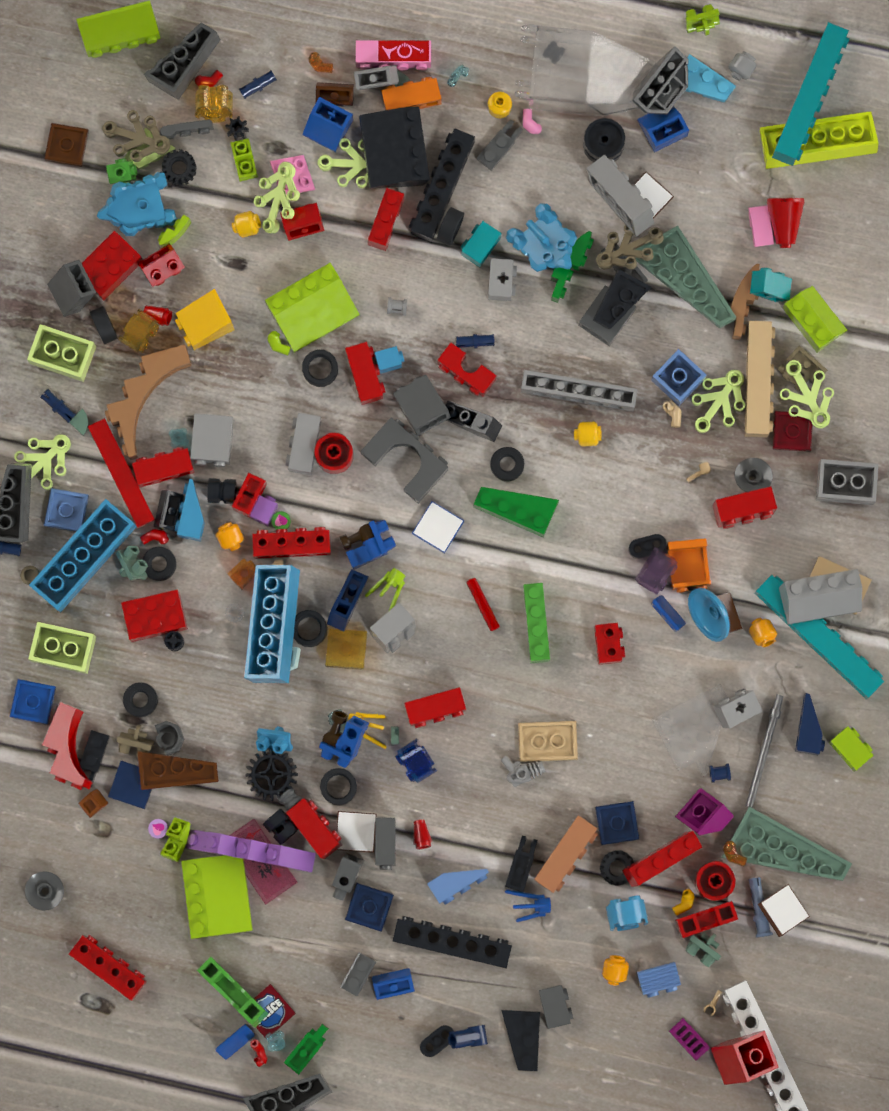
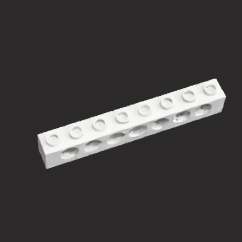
(752, 1009)

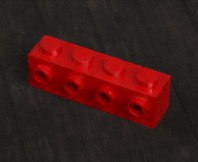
(291, 544)
(107, 967)

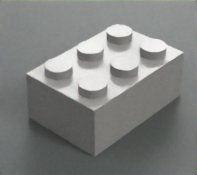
(847, 482)

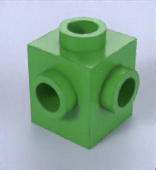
(122, 171)

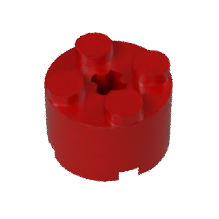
(327, 445)
(724, 875)

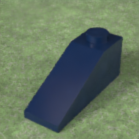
(347, 600)
(809, 732)

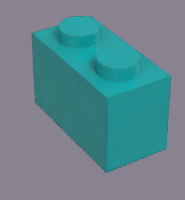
(480, 244)
(771, 285)

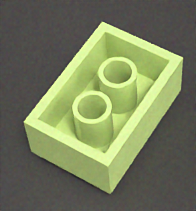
(61, 353)
(62, 647)

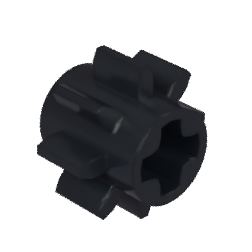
(233, 124)

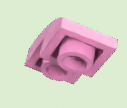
(761, 225)

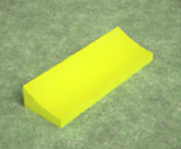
(828, 140)

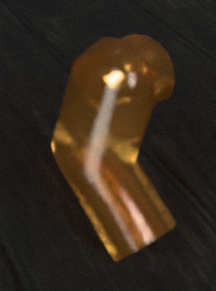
(318, 65)
(731, 854)

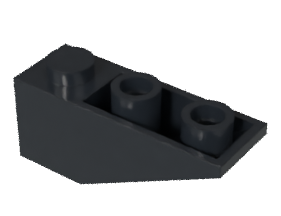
(473, 421)

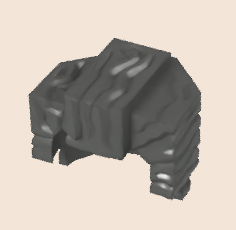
(169, 737)

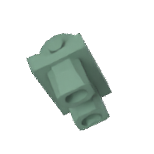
(131, 565)
(696, 944)

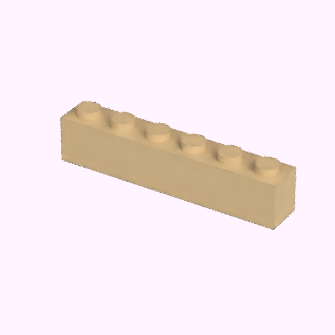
(759, 378)

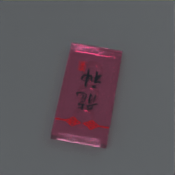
(265, 878)

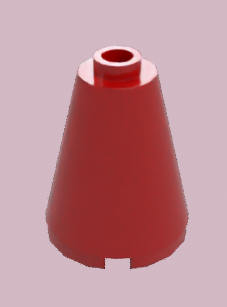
(785, 219)

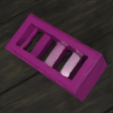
(701, 1051)

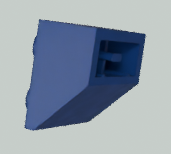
(327, 124)
(663, 129)

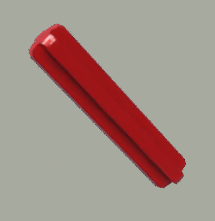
(483, 604)

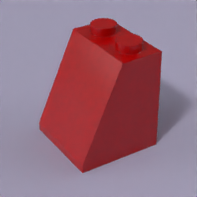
(744, 1058)

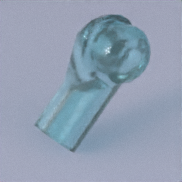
(454, 77)

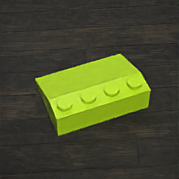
(119, 29)
(312, 307)
(216, 896)

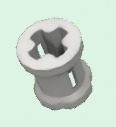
(397, 306)

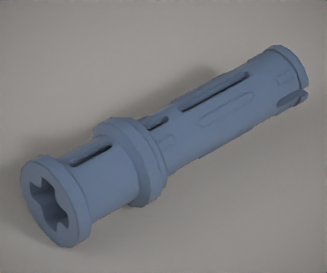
(760, 920)

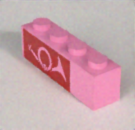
(402, 53)

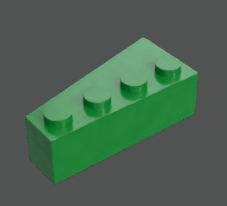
(518, 509)

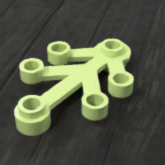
(356, 164)
(284, 175)
(720, 398)
(808, 398)
(44, 459)

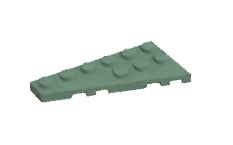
(684, 273)
(779, 847)

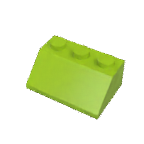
(814, 318)

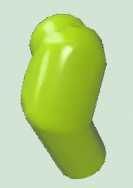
(275, 344)

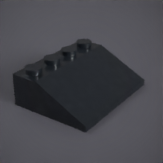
(394, 148)

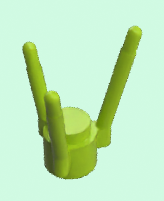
(393, 578)

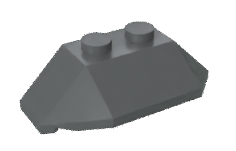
(663, 84)

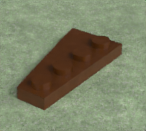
(171, 771)

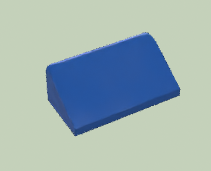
(668, 613)
(393, 983)
(235, 1042)

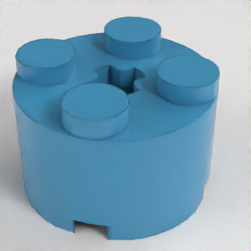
(626, 914)

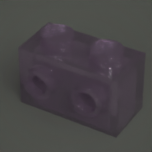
(656, 571)

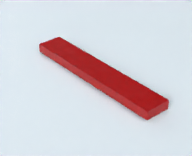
(121, 473)

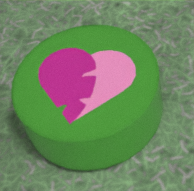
(281, 520)

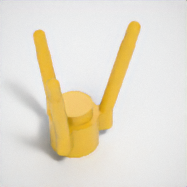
(363, 716)

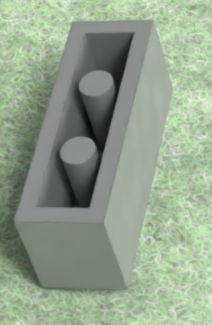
(303, 443)

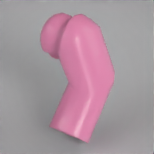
(530, 125)

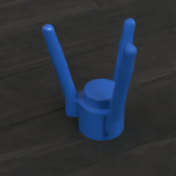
(542, 905)

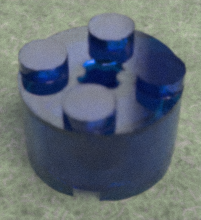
(416, 761)

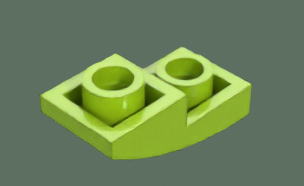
(244, 159)
(171, 236)
(178, 835)

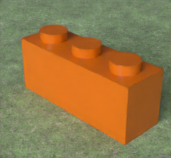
(411, 94)

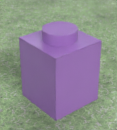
(264, 510)

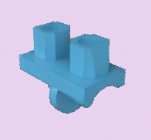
(274, 739)

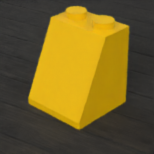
(204, 320)

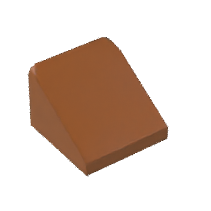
(93, 803)

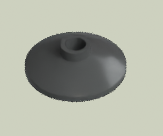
(756, 468)
(34, 893)

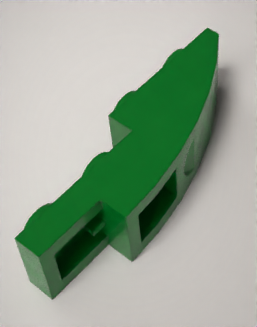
(578, 259)

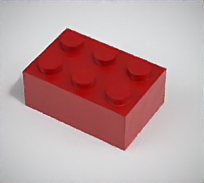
(110, 264)
(744, 507)
(154, 615)

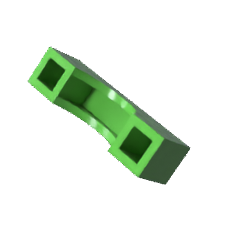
(536, 623)
(233, 992)

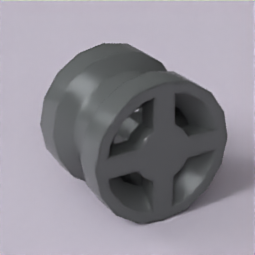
(289, 799)

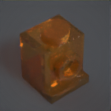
(235, 573)

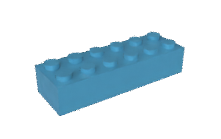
(83, 555)
(272, 624)

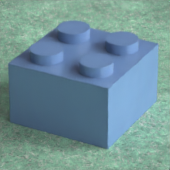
(678, 377)

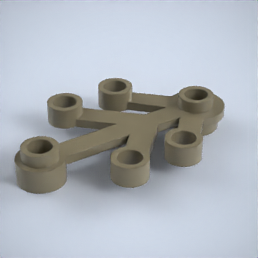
(138, 138)
(609, 258)

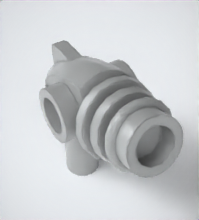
(521, 773)

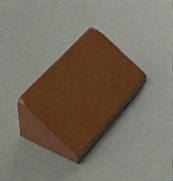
(335, 93)
(735, 623)

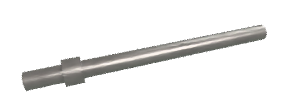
(774, 714)

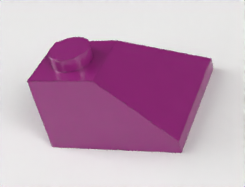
(704, 814)

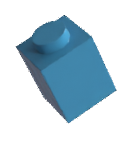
(389, 359)

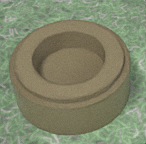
(28, 574)

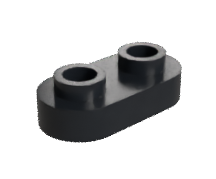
(646, 545)
(436, 1039)

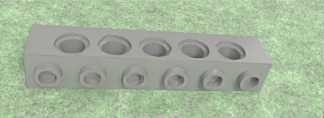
(579, 390)

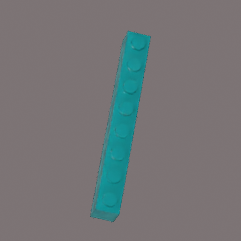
(810, 94)
(825, 643)

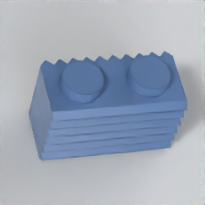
(658, 979)

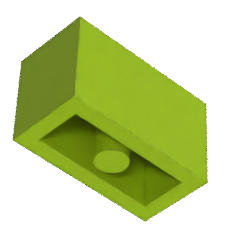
(851, 748)

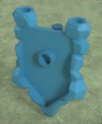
(138, 205)
(544, 241)

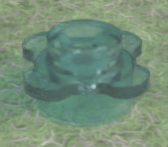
(177, 442)
(280, 1044)

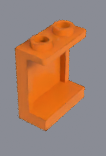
(692, 564)

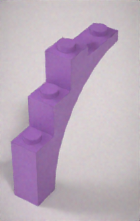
(251, 850)

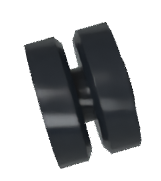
(605, 130)

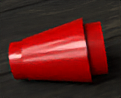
(161, 314)
(421, 835)

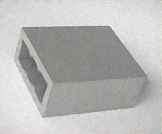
(212, 439)

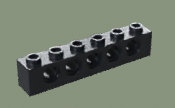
(465, 143)
(402, 936)

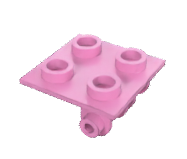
(302, 178)

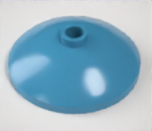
(709, 614)

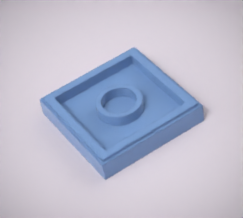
(66, 509)

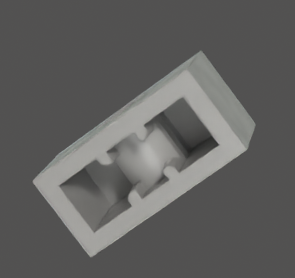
(500, 290)
(747, 708)

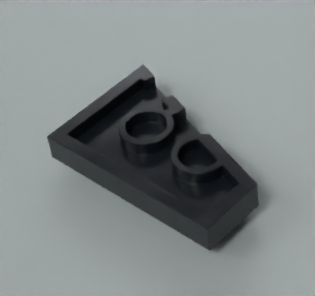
(619, 298)
(523, 1037)

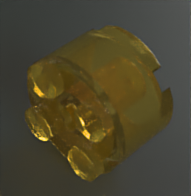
(213, 103)
(138, 331)

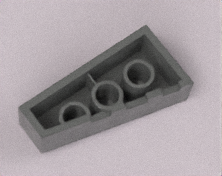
(184, 61)
(15, 503)
(290, 1097)

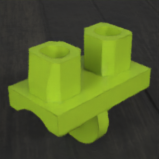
(702, 21)

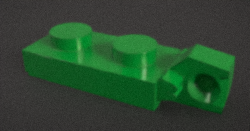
(306, 1049)

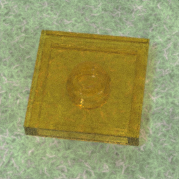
(346, 649)

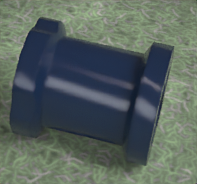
(720, 773)

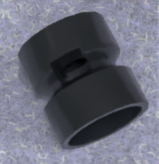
(221, 491)
(275, 821)

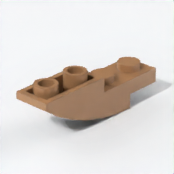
(739, 303)

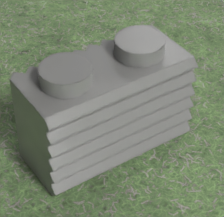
(376, 77)

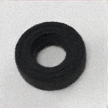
(507, 475)
(170, 567)
(140, 711)

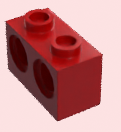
(249, 494)

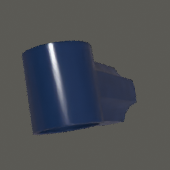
(471, 1037)

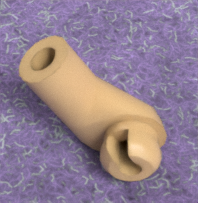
(675, 412)

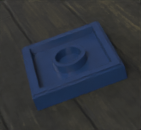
(127, 786)
(617, 823)
(369, 907)

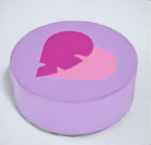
(158, 828)

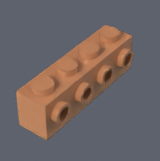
(565, 855)

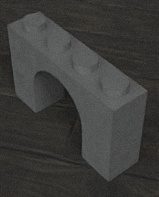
(393, 436)

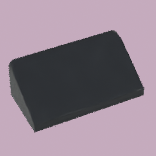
(168, 510)

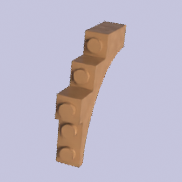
(126, 412)

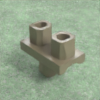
(136, 739)

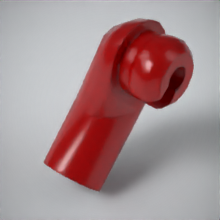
(209, 81)
(155, 534)
(260, 1051)

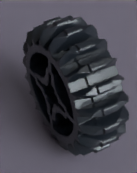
(262, 775)

